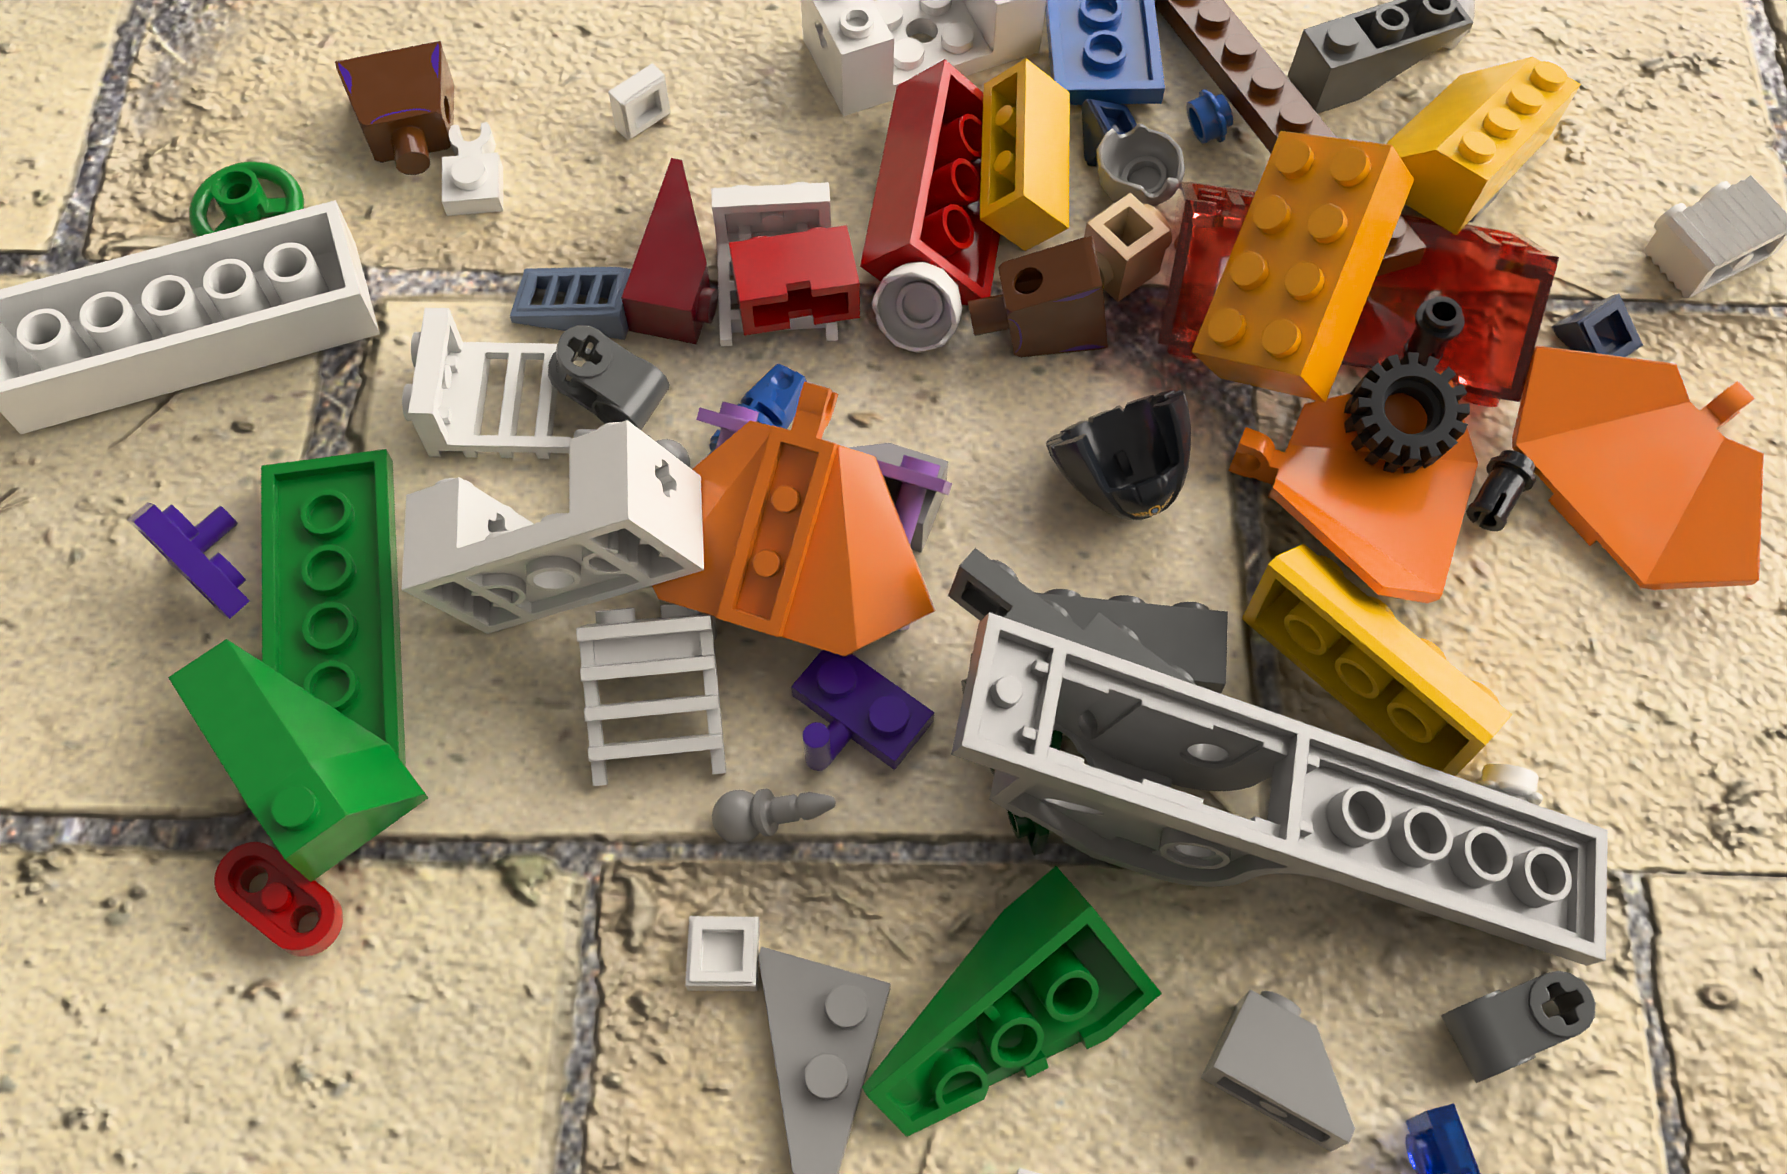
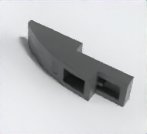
(993, 587)

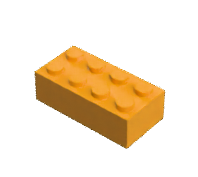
(1304, 264)

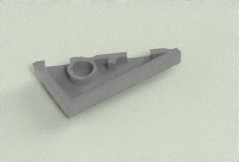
(822, 1048)

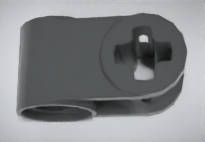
(611, 380)
(1511, 1024)

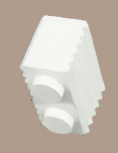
(1717, 235)

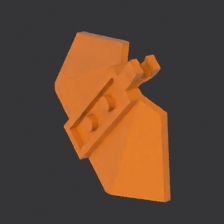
(1644, 467)
(1381, 524)
(802, 538)

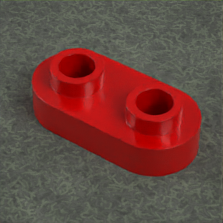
(281, 902)

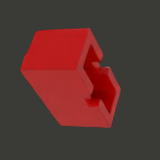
(795, 278)

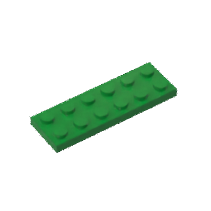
(335, 585)

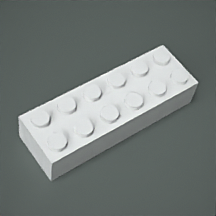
(180, 316)

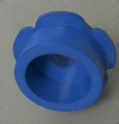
(1209, 116)

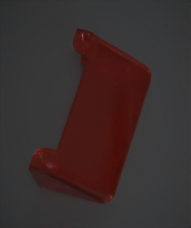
(1489, 272)

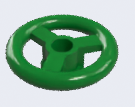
(242, 196)

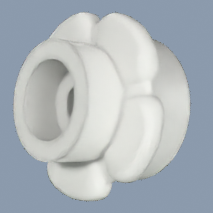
(1512, 781)

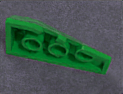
(296, 761)
(1023, 993)

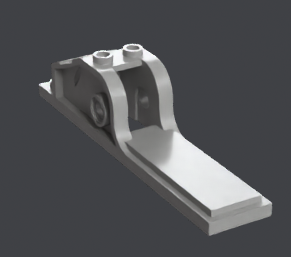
(1332, 803)

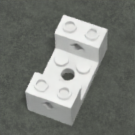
(868, 48)
(626, 529)

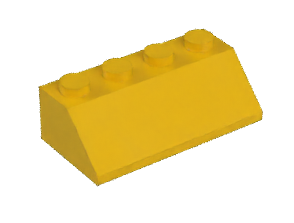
(1480, 136)
(1373, 662)

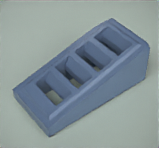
(576, 281)

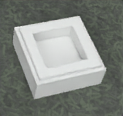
(639, 101)
(722, 953)

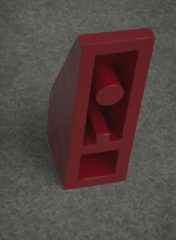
(670, 280)

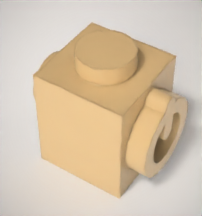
(1128, 244)

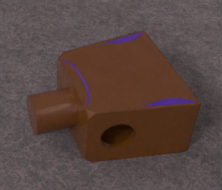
(402, 103)
(1047, 302)

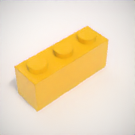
(1025, 155)

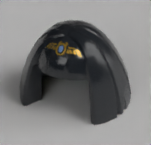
(1129, 457)

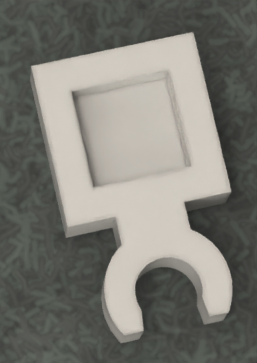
(473, 176)

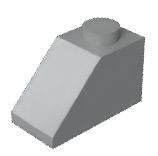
(1280, 1069)

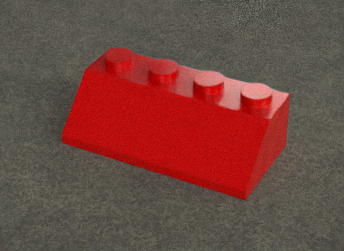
(932, 184)

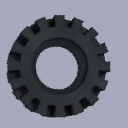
(1425, 386)

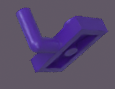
(184, 549)
(859, 708)

